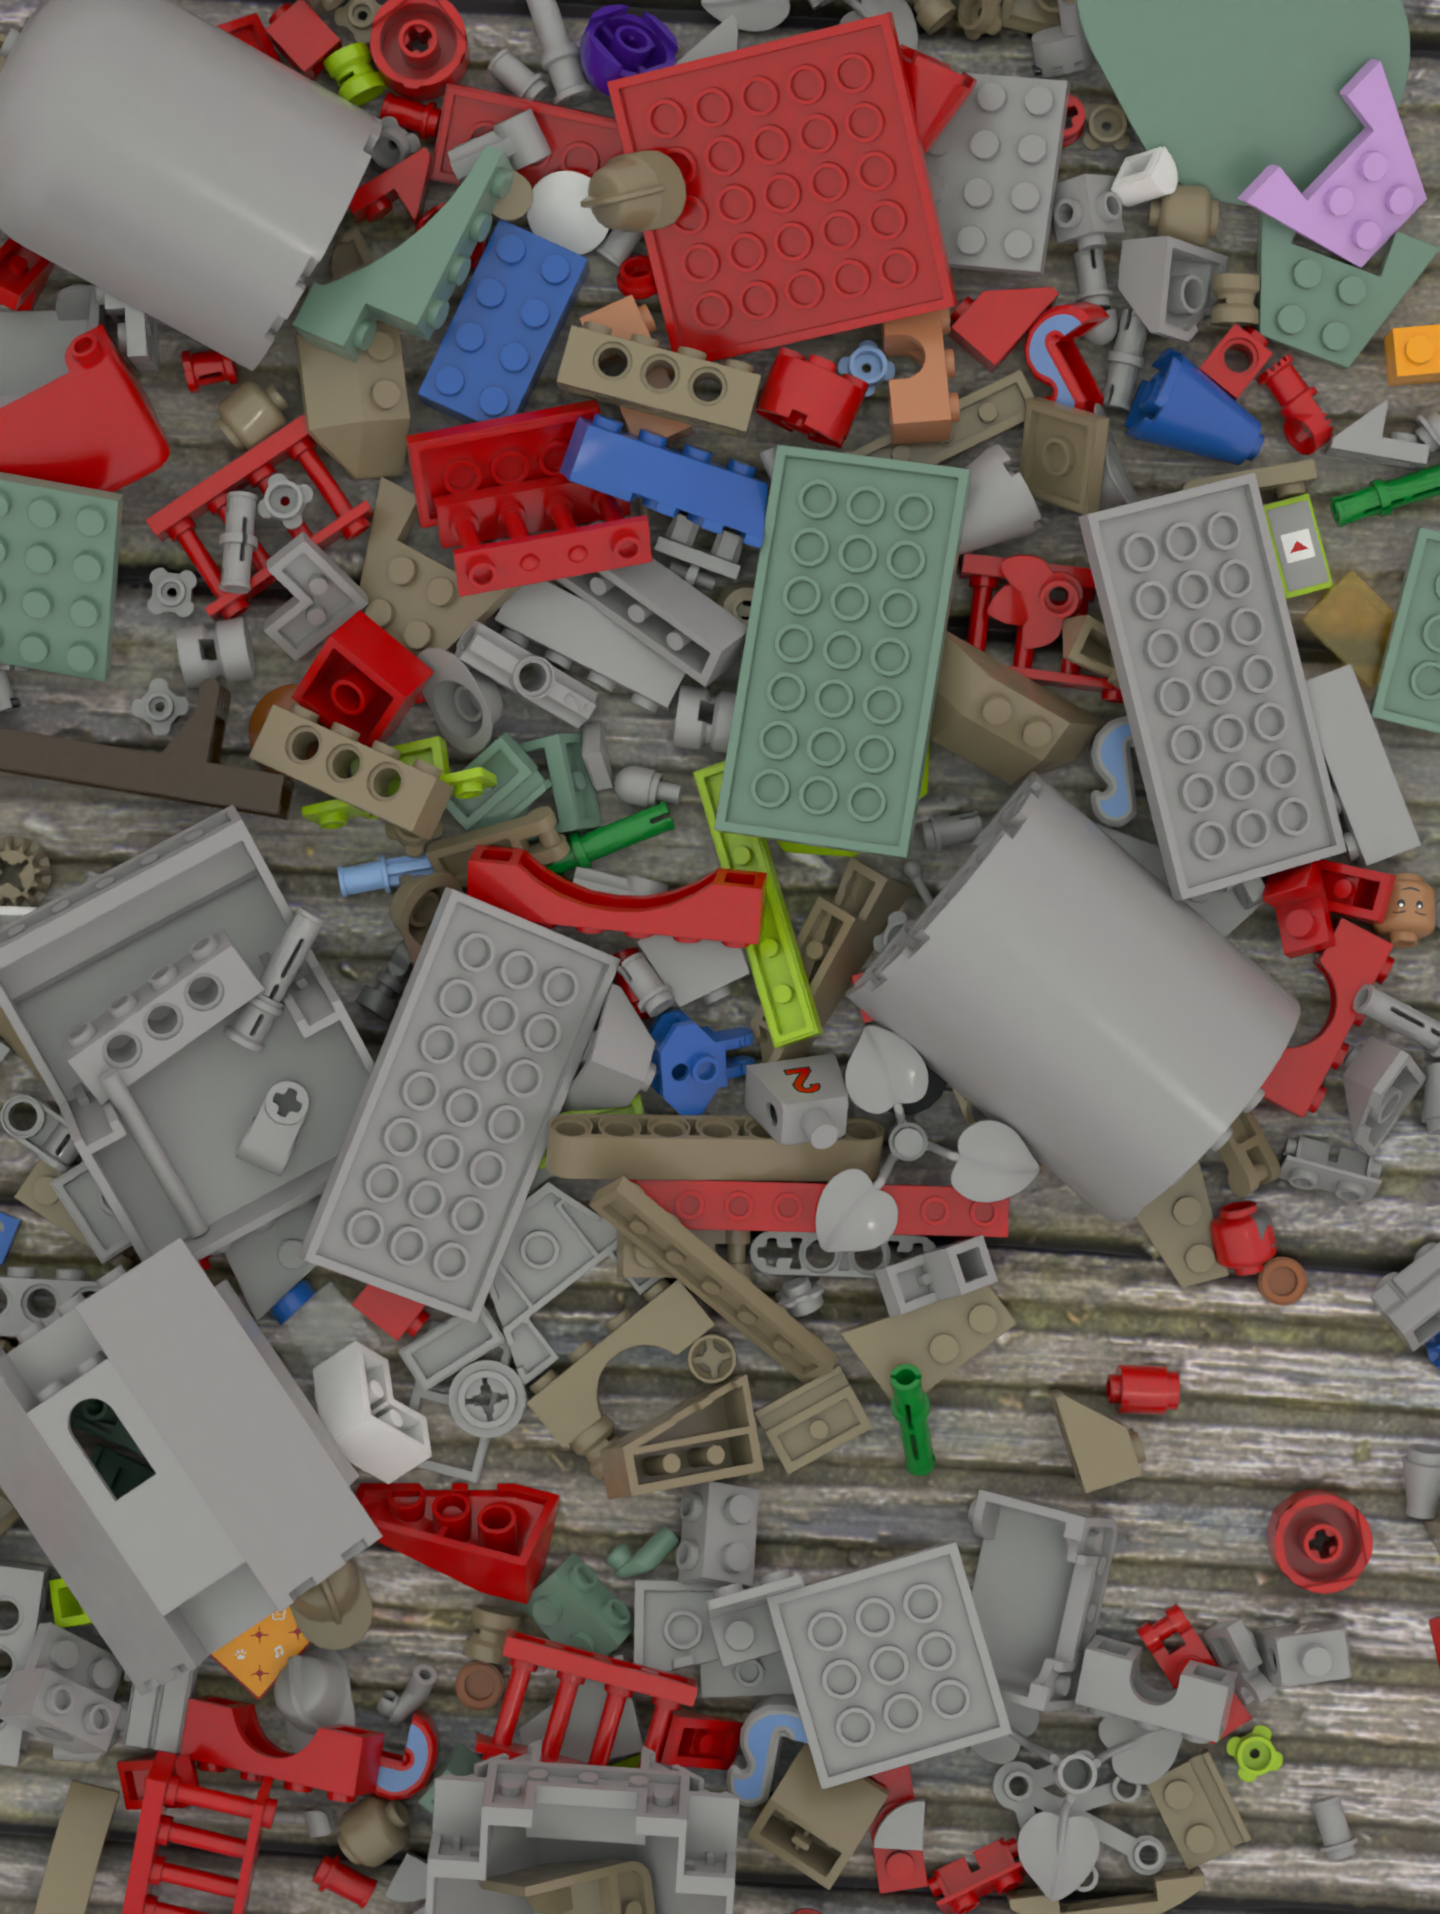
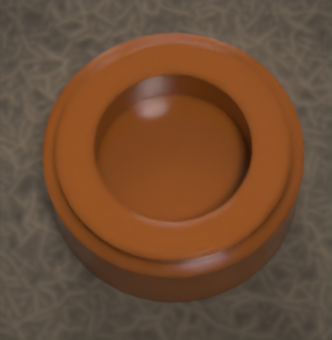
(1281, 1281)
(479, 1684)

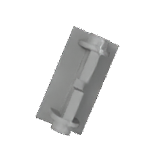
(1351, 1177)

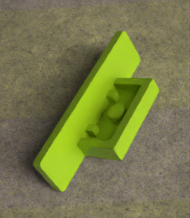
(433, 750)

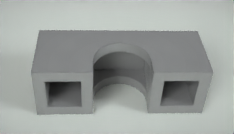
(1114, 1686)

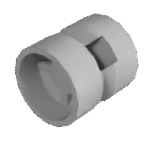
(232, 647)
(697, 703)

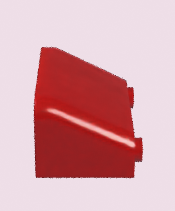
(86, 425)

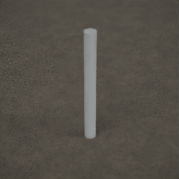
(153, 1152)

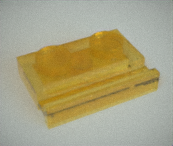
(1352, 625)

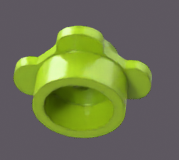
(1267, 1759)

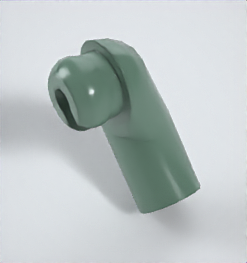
(646, 1558)

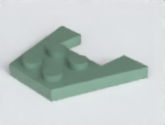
(1326, 304)

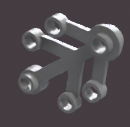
(1098, 1796)

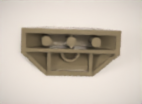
(358, 407)
(1004, 717)

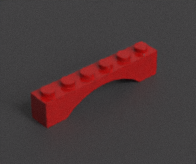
(718, 907)

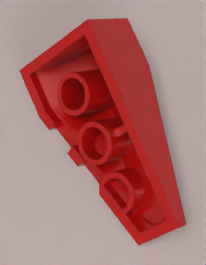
(475, 1536)

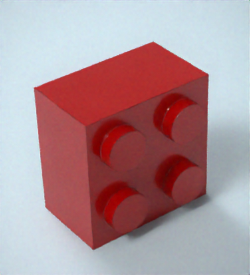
(363, 680)

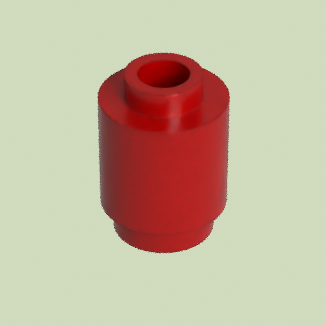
(1143, 1389)

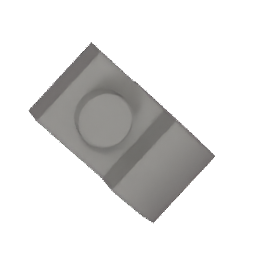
(936, 1275)

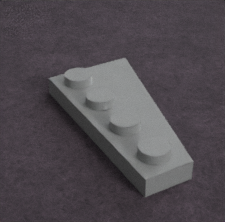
(674, 1624)

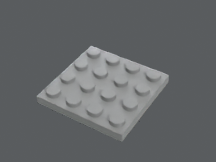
(999, 173)
(889, 1664)

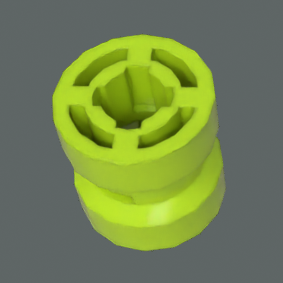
(355, 74)

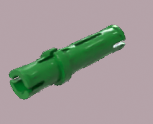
(1385, 496)
(613, 838)
(911, 1408)

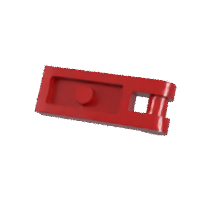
(1175, 1661)

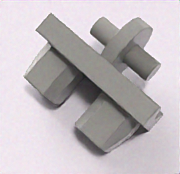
(722, 559)

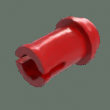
(413, 115)
(343, 1881)

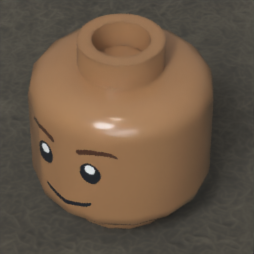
(1409, 911)

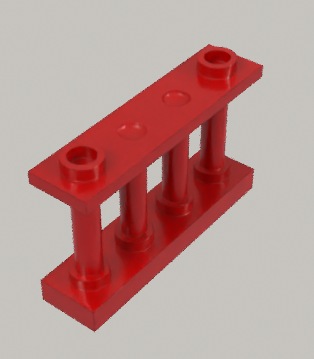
(255, 468)
(533, 507)
(983, 576)
(573, 1668)
(158, 1829)

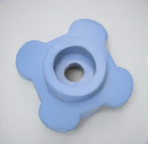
(867, 355)

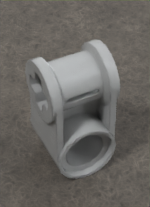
(271, 1134)
(45, 1136)

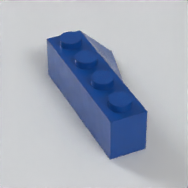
(667, 477)

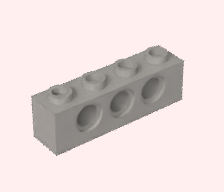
(189, 1017)
(22, 1285)
(28, 1590)

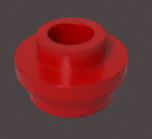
(636, 277)

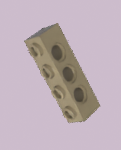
(727, 414)
(284, 748)

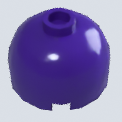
(624, 46)

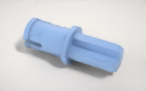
(381, 874)

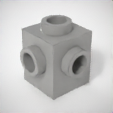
(1087, 211)

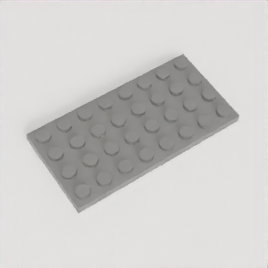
(1212, 685)
(459, 1106)

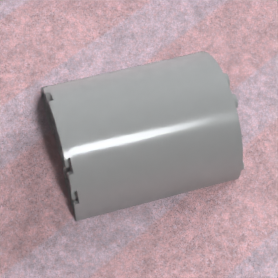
(1082, 1004)

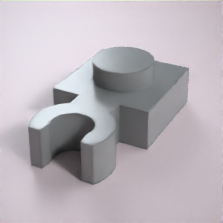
(1236, 1651)

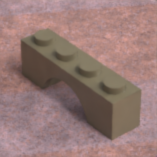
(571, 1400)

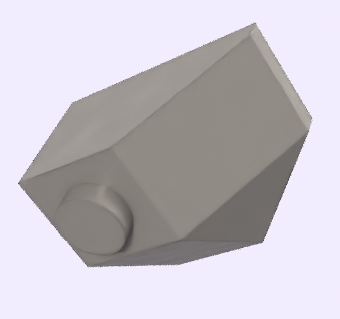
(1169, 283)
(615, 1058)
(1378, 1090)

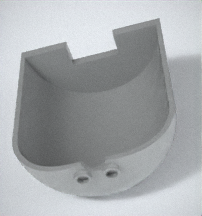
(174, 165)

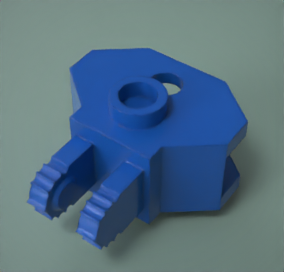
(694, 1060)

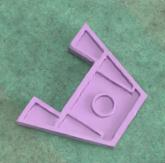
(1362, 191)

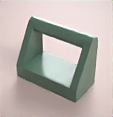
(571, 785)

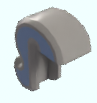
(1112, 766)
(761, 1741)

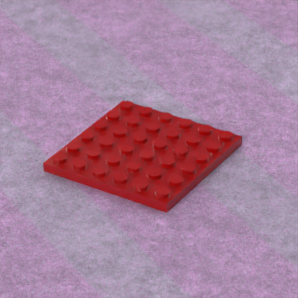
(799, 190)

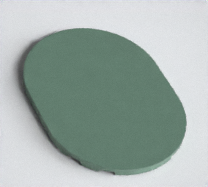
(1244, 79)

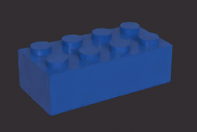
(504, 327)

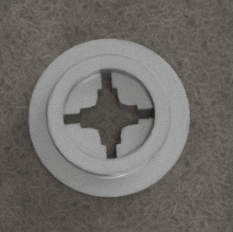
(473, 1417)

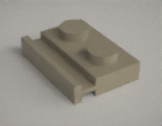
(813, 1419)
(1198, 1810)

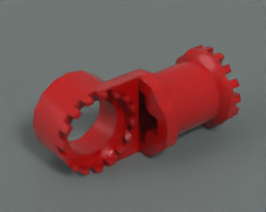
(1297, 407)

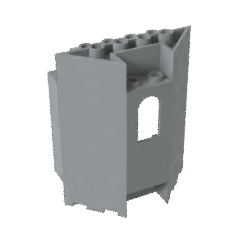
(246, 1475)
(550, 1812)

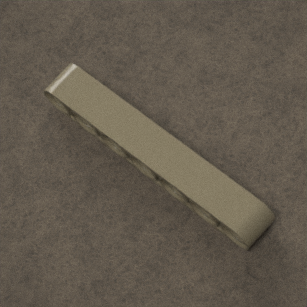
(700, 1149)

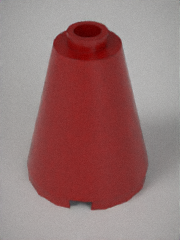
(935, 93)

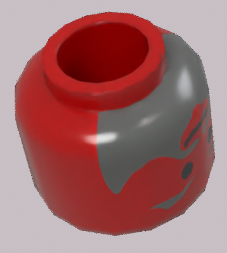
(1243, 1237)

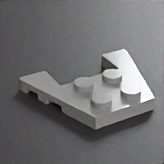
(547, 1252)

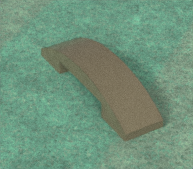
(77, 1849)
(1168, 1886)

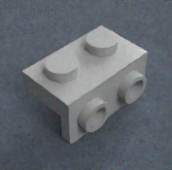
(718, 1534)

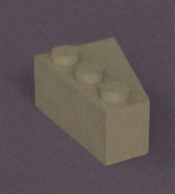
(931, 1337)
(687, 1445)

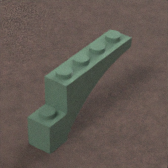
(414, 280)

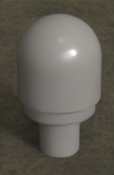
(645, 787)

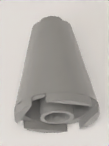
(997, 503)

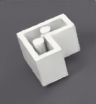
(364, 1417)

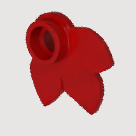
(1027, 599)

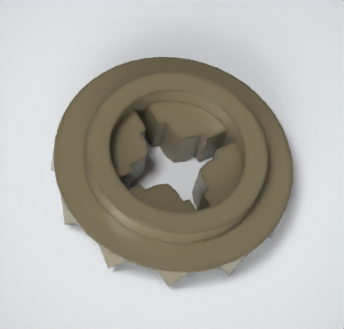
(35, 876)

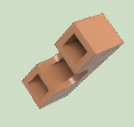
(625, 320)
(921, 404)

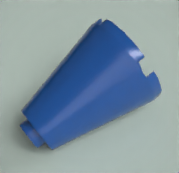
(1192, 414)

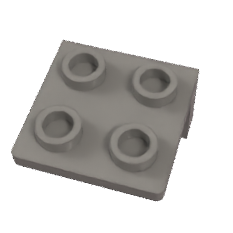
(743, 1619)

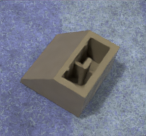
(816, 1826)

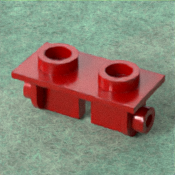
(963, 1888)

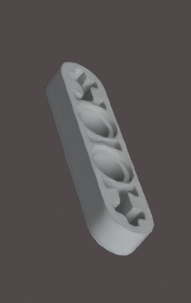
(842, 1264)

